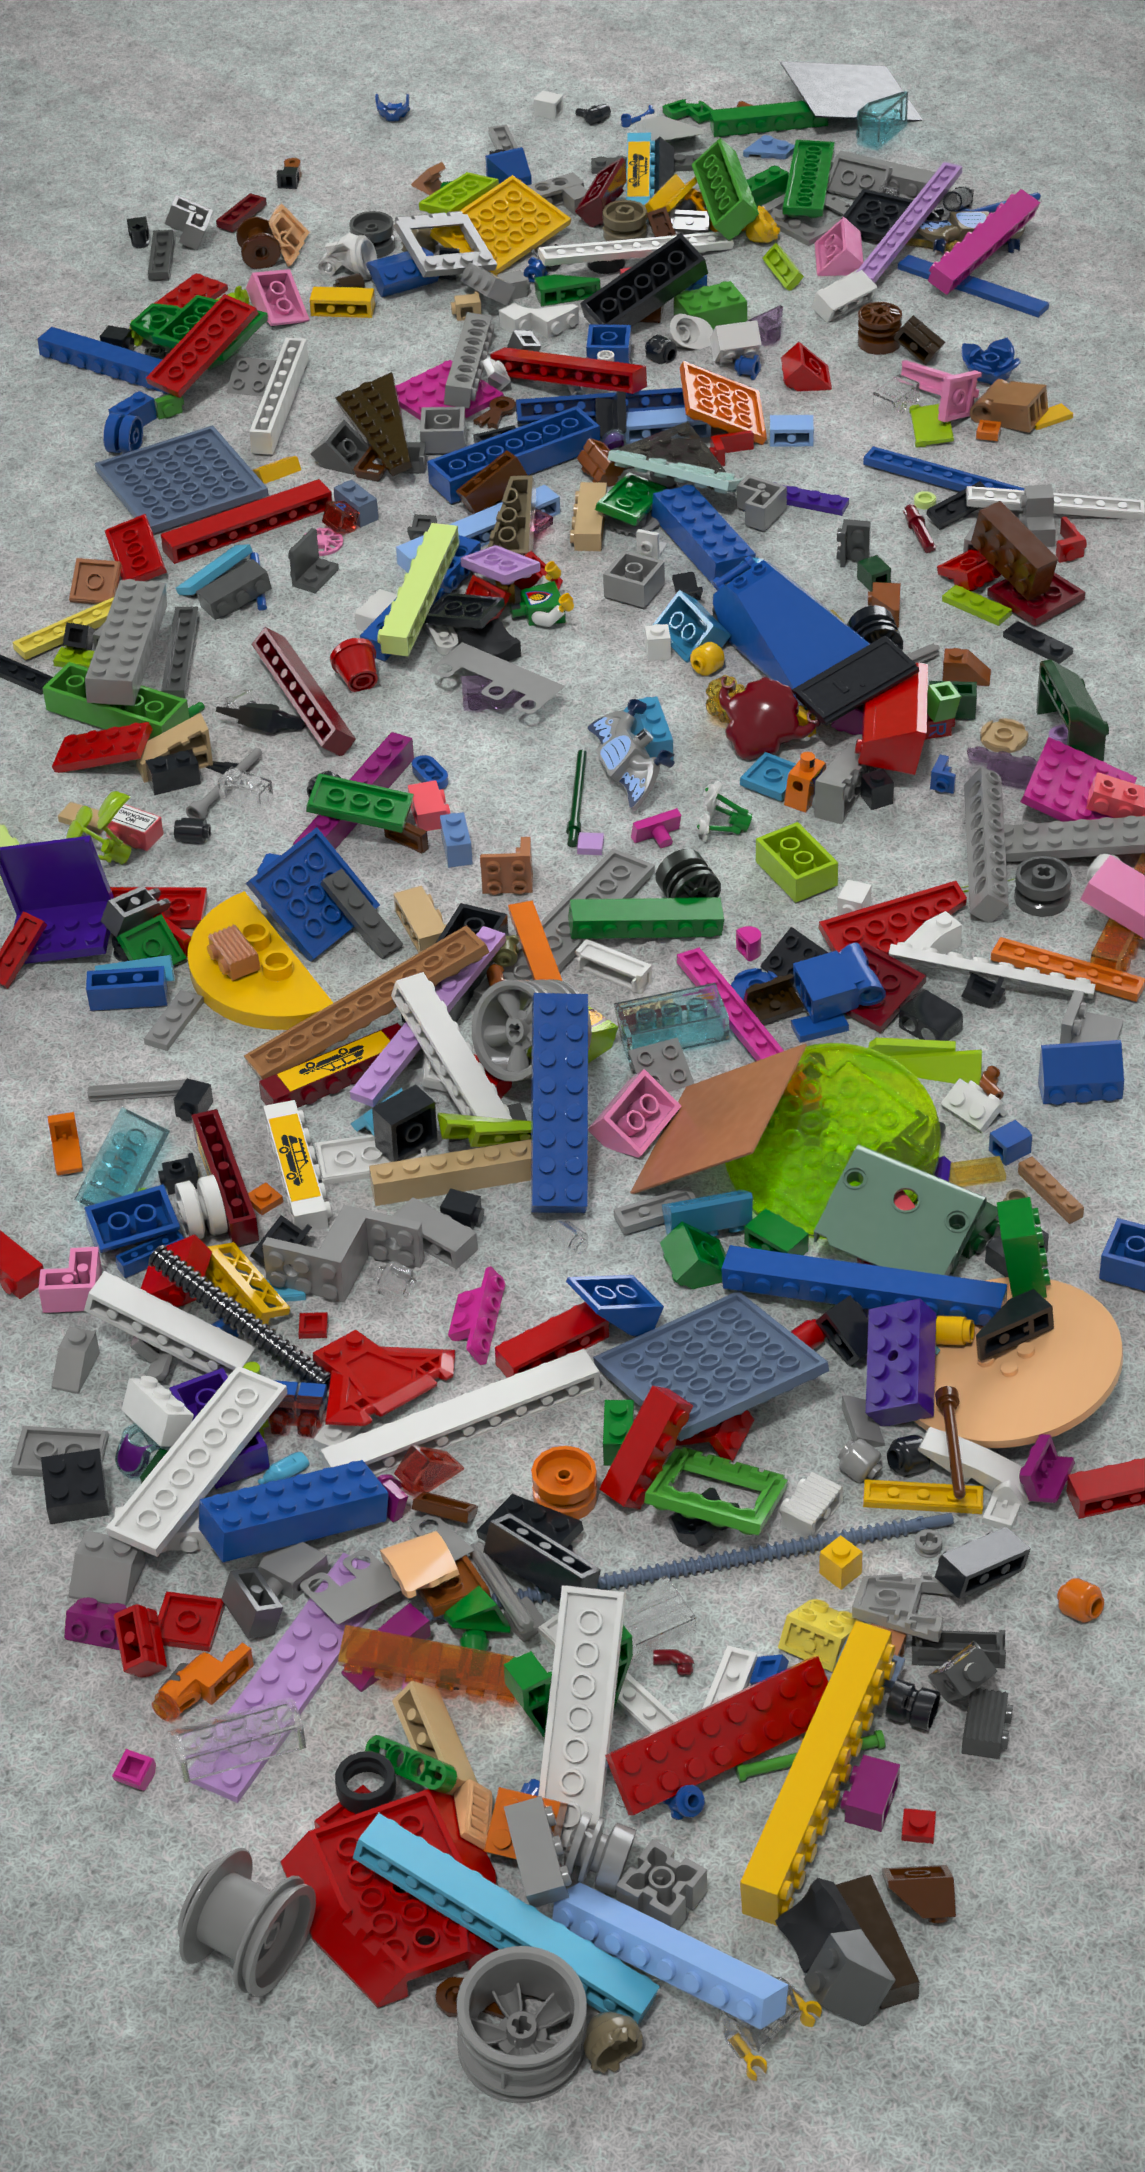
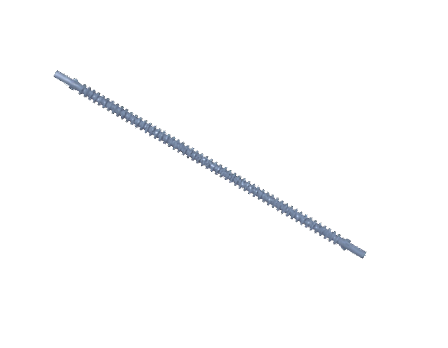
(744, 1556)

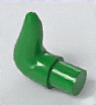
(196, 709)

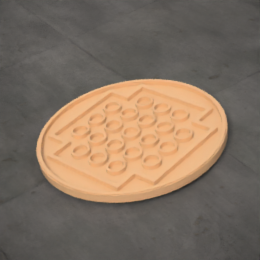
(1038, 1384)

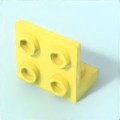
(816, 1631)

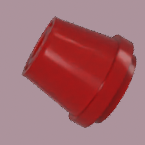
(355, 663)

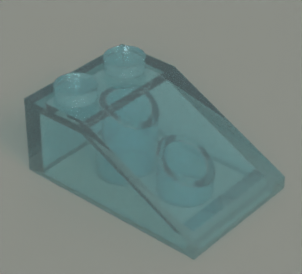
(881, 120)

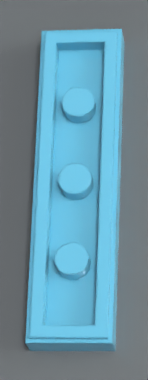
(214, 569)

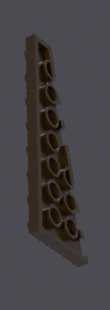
(378, 419)

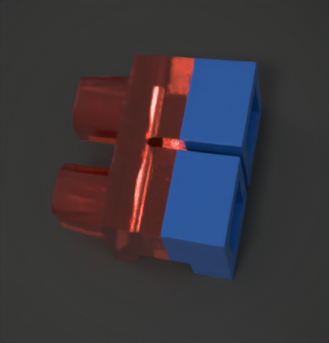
(300, 1408)

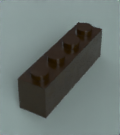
(878, 1927)

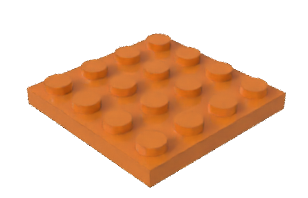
(722, 402)

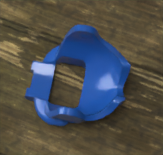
(401, 110)

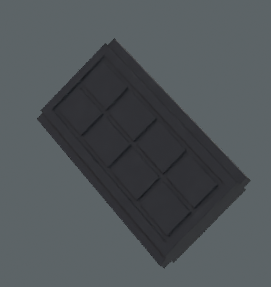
(855, 680)

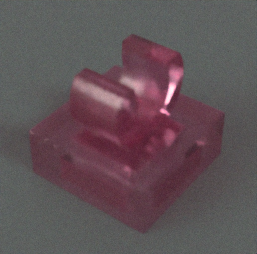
(542, 522)

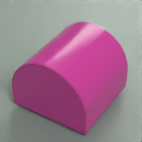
(749, 942)
(135, 1770)

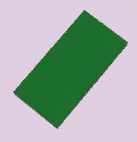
(629, 499)
(360, 803)

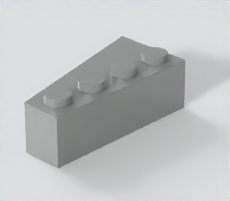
(839, 786)

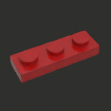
(19, 946)

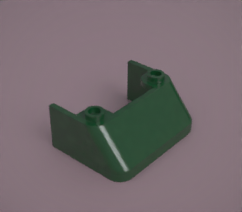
(1066, 693)

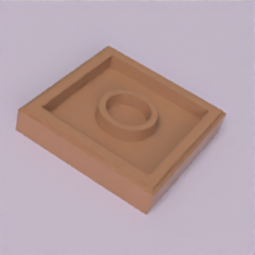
(94, 580)

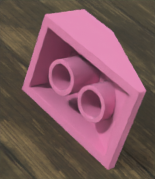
(277, 296)

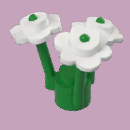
(738, 818)

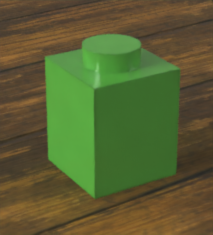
(942, 701)

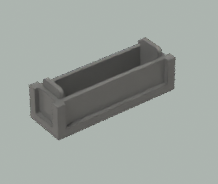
(951, 1642)

